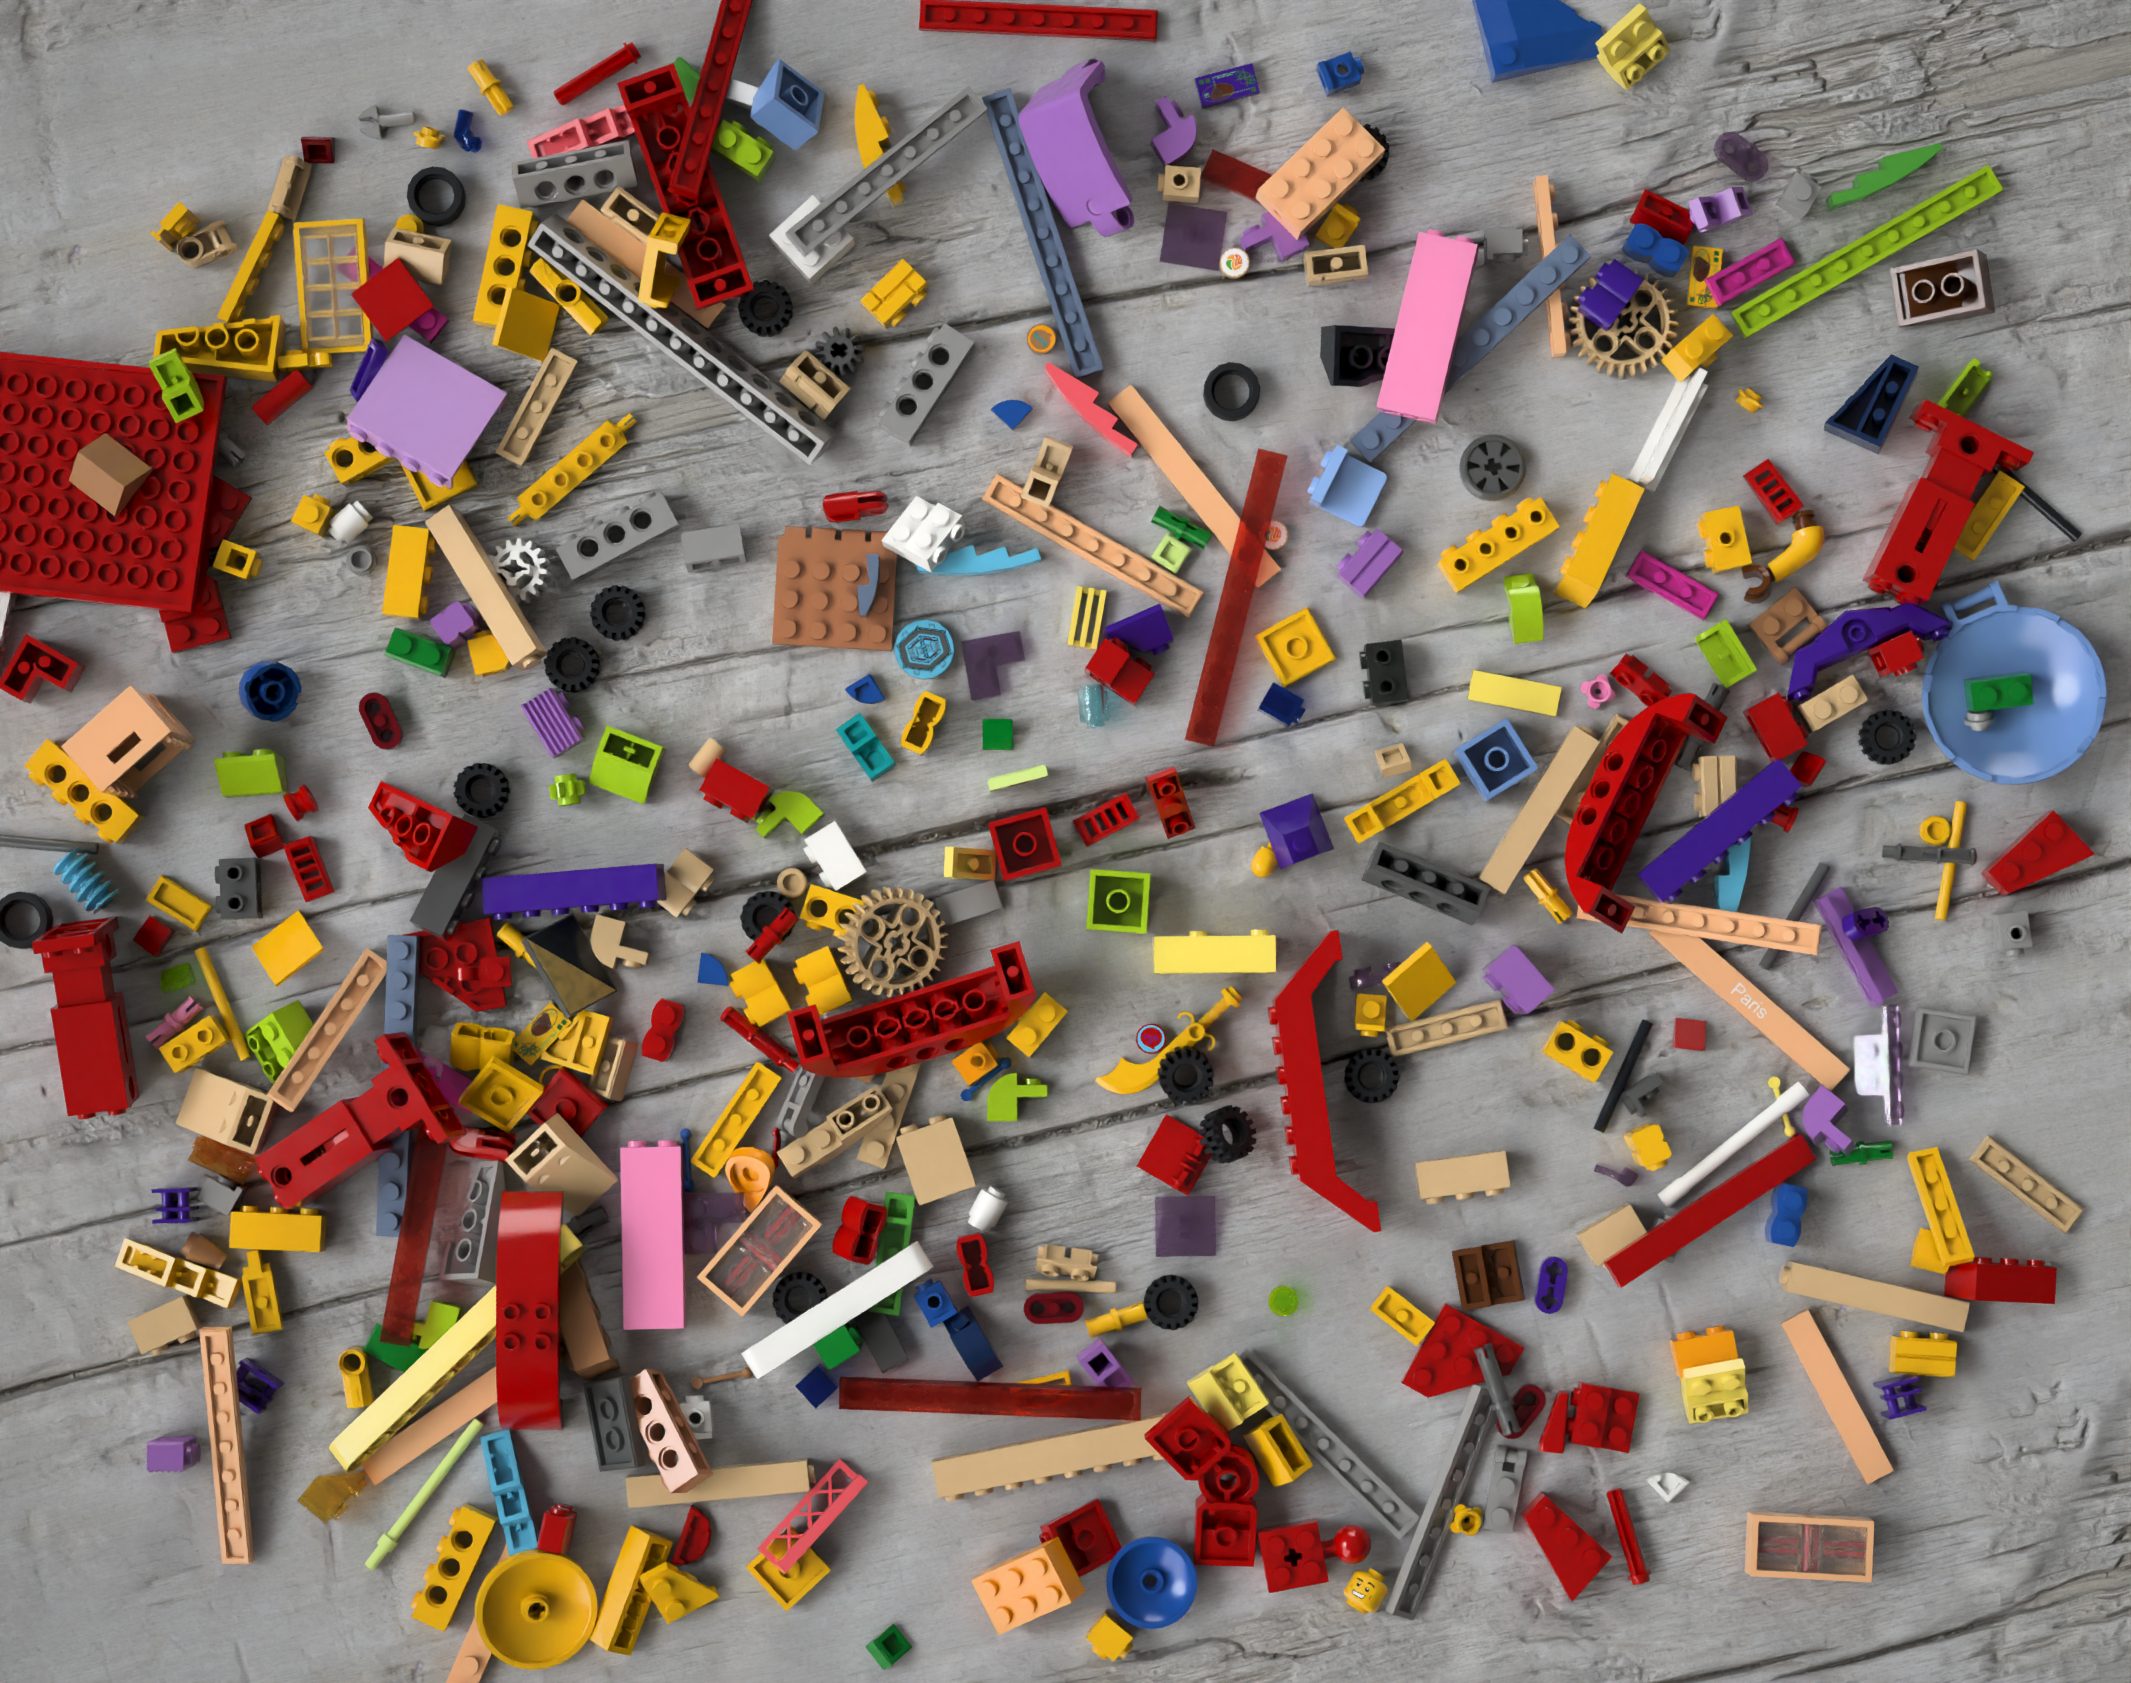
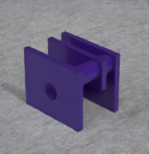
(183, 1205)
(1906, 1391)
(264, 1396)

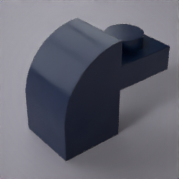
(972, 1344)

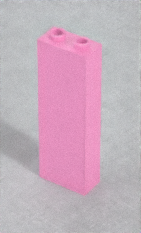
(1428, 326)
(653, 1236)

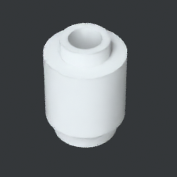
(349, 522)
(987, 1208)

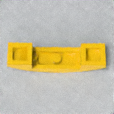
(1401, 801)

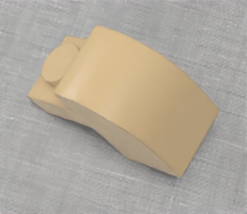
(1047, 472)
(608, 947)

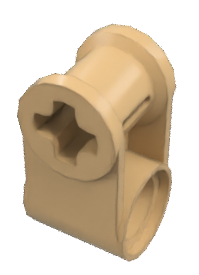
(208, 244)

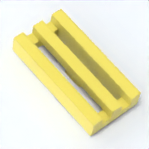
(1091, 592)

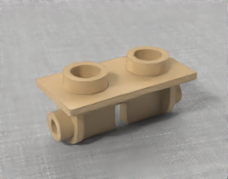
(290, 187)
(1052, 1262)

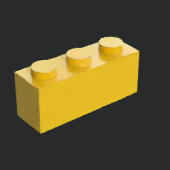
(408, 572)
(278, 1229)

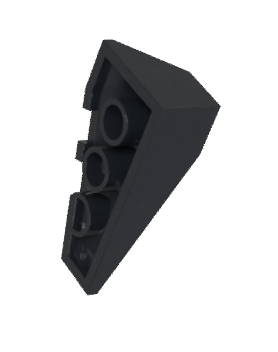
(1355, 354)

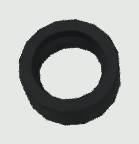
(430, 174)
(1233, 369)
(41, 906)

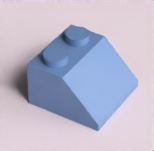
(788, 105)

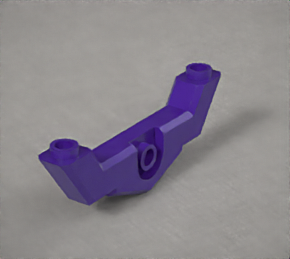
(1856, 633)

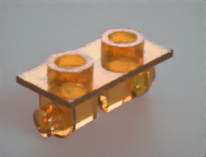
(221, 1159)

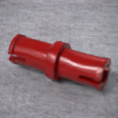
(772, 935)

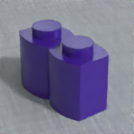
(1609, 295)

